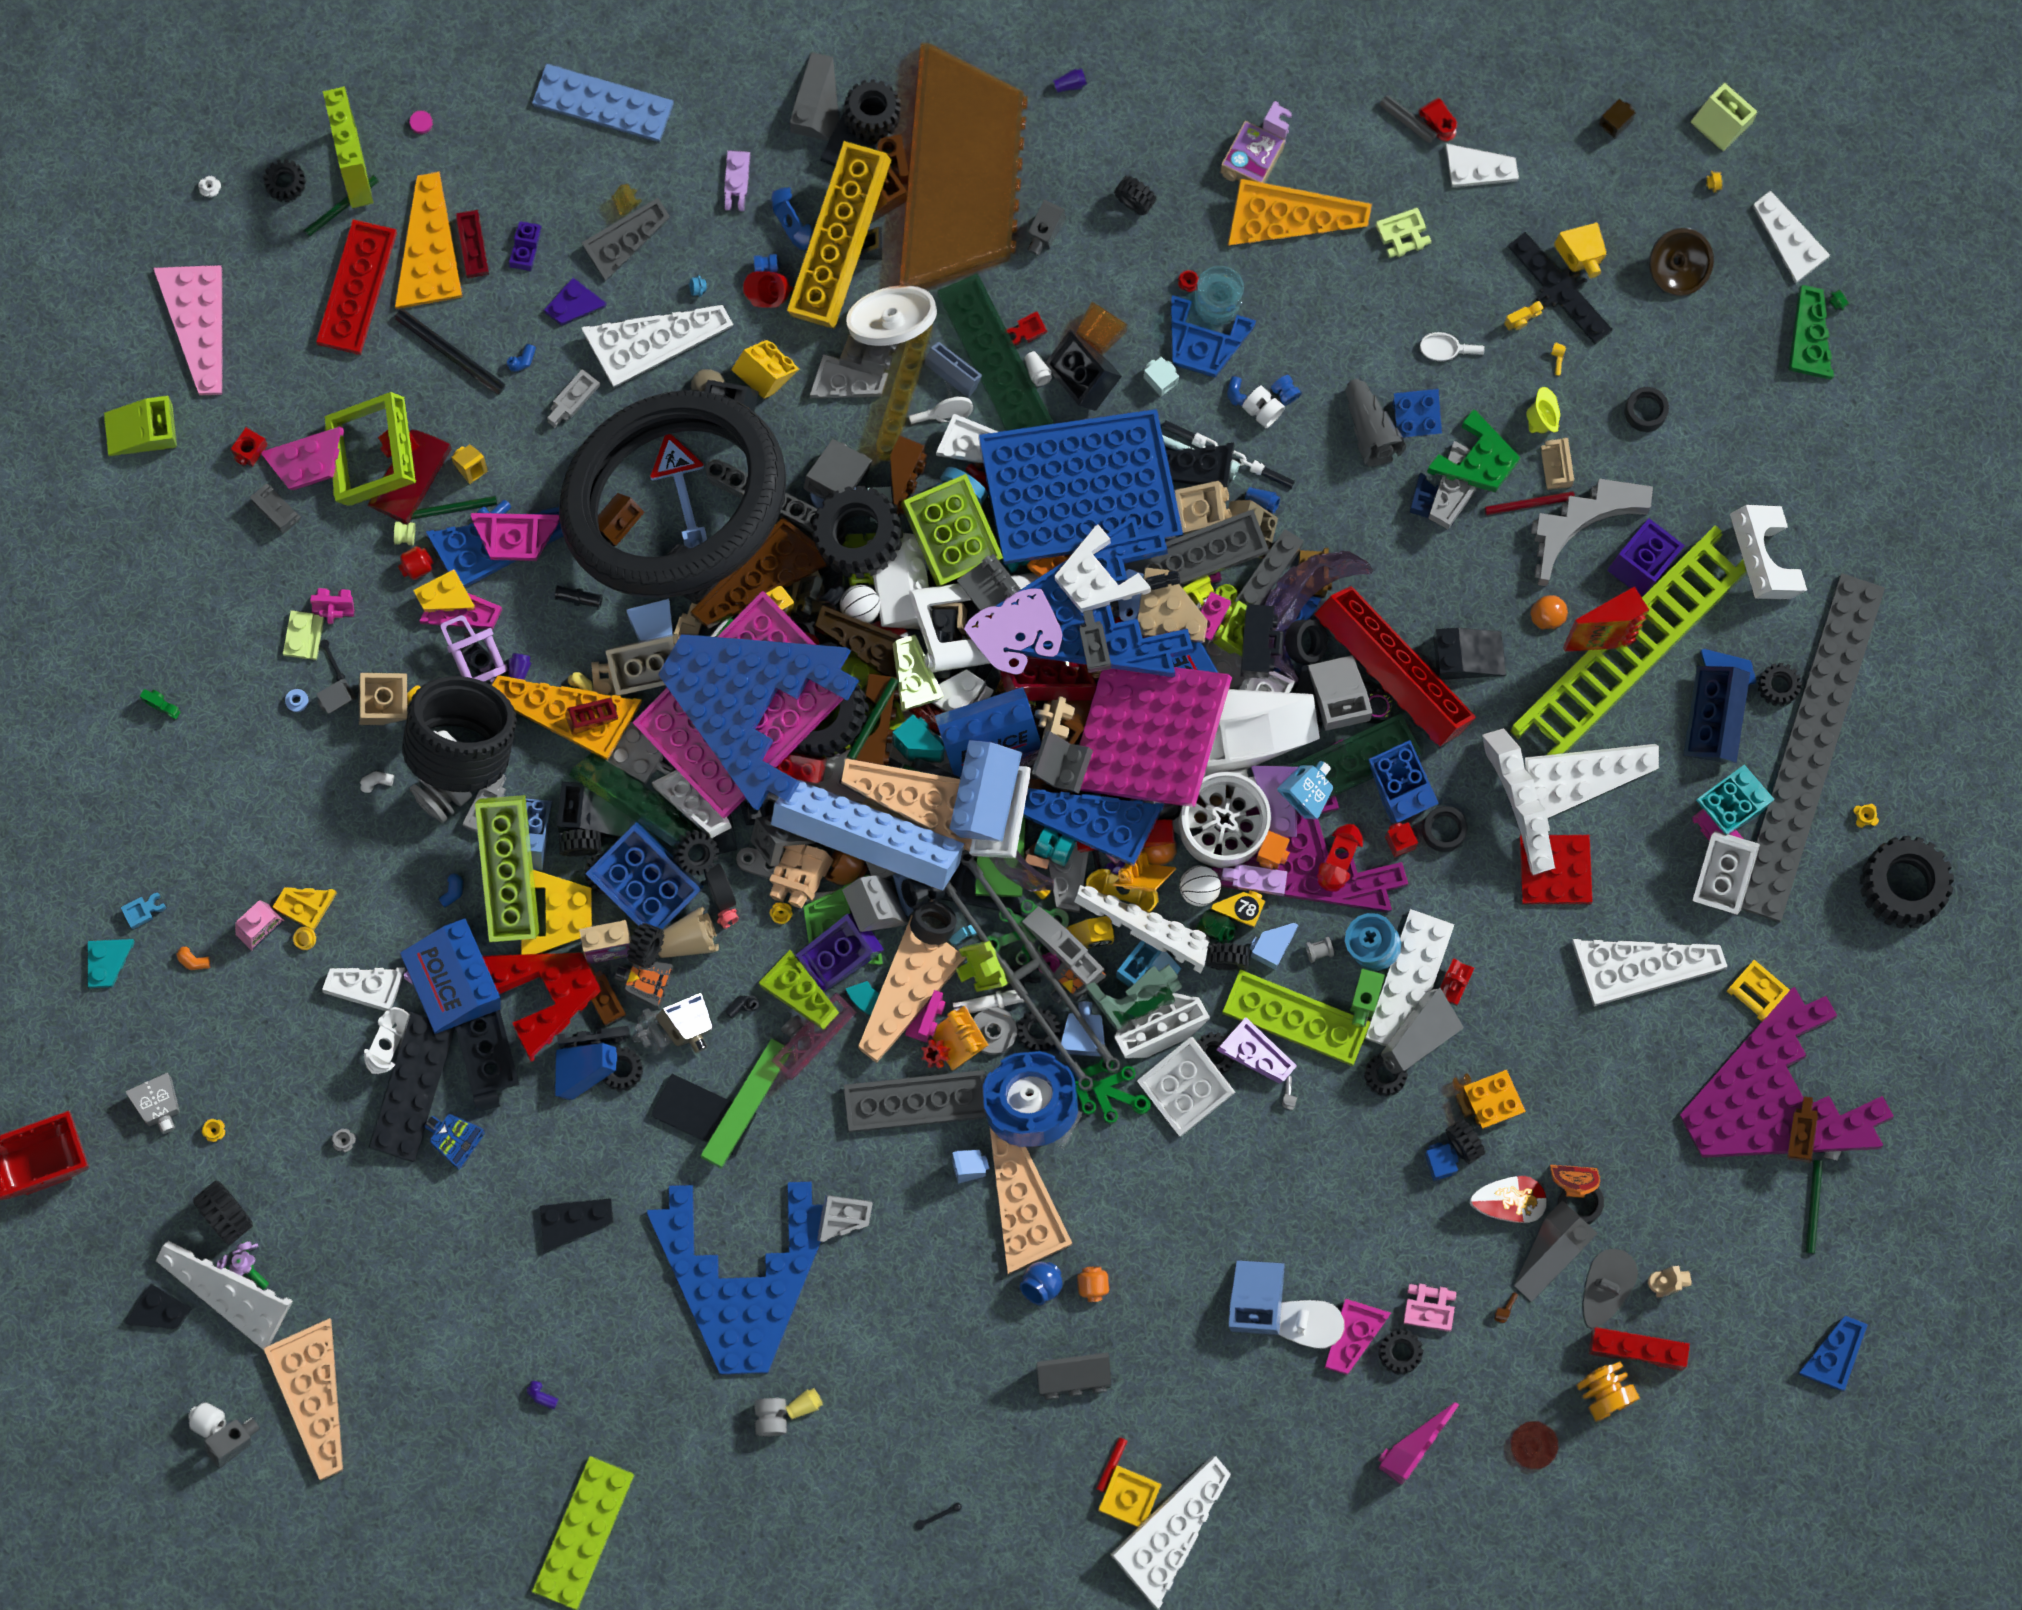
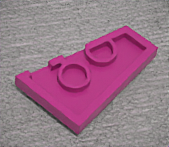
(1360, 1328)

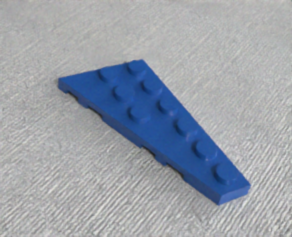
(465, 553)

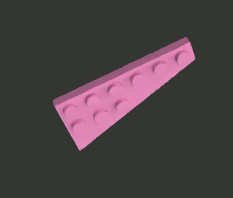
(196, 312)

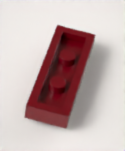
(472, 244)

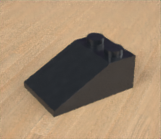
(1082, 371)
(1468, 653)

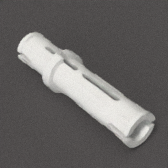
(995, 1000)

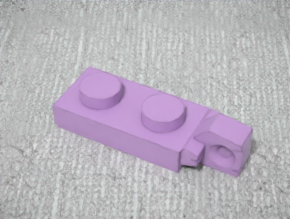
(1256, 879)

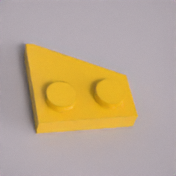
(444, 594)
(304, 905)

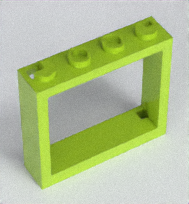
(348, 147)
(399, 444)

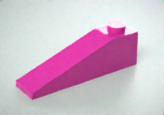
(1408, 1452)

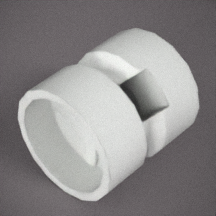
(1269, 412)

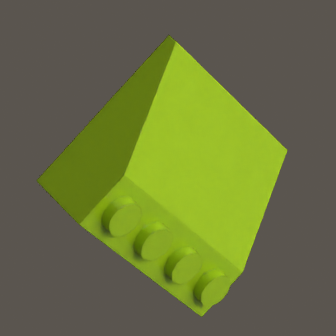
(950, 529)

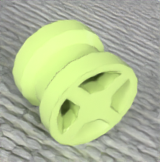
(404, 533)

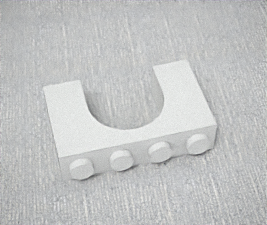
(1766, 578)

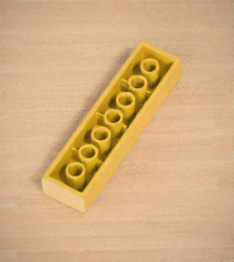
(839, 235)

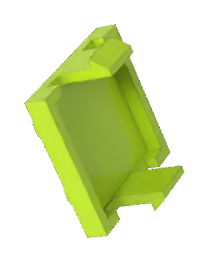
(982, 965)

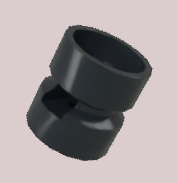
(919, 894)

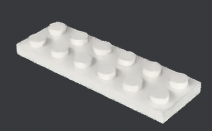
(1411, 976)

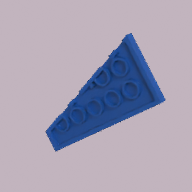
(1097, 821)

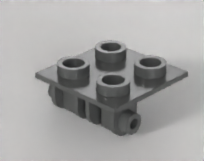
(988, 583)

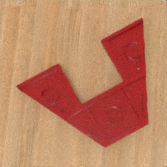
(566, 980)

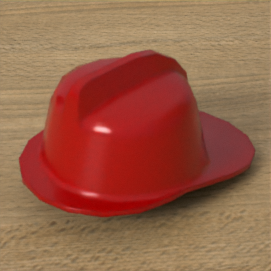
(766, 289)

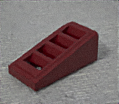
(588, 708)

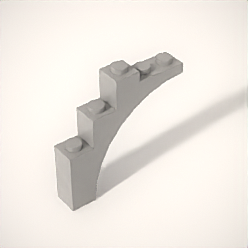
(1606, 500)

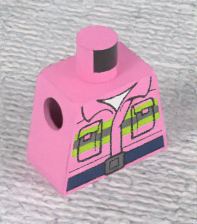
(257, 924)

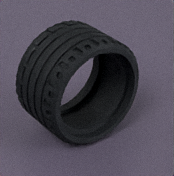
(465, 704)

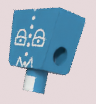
(1307, 789)

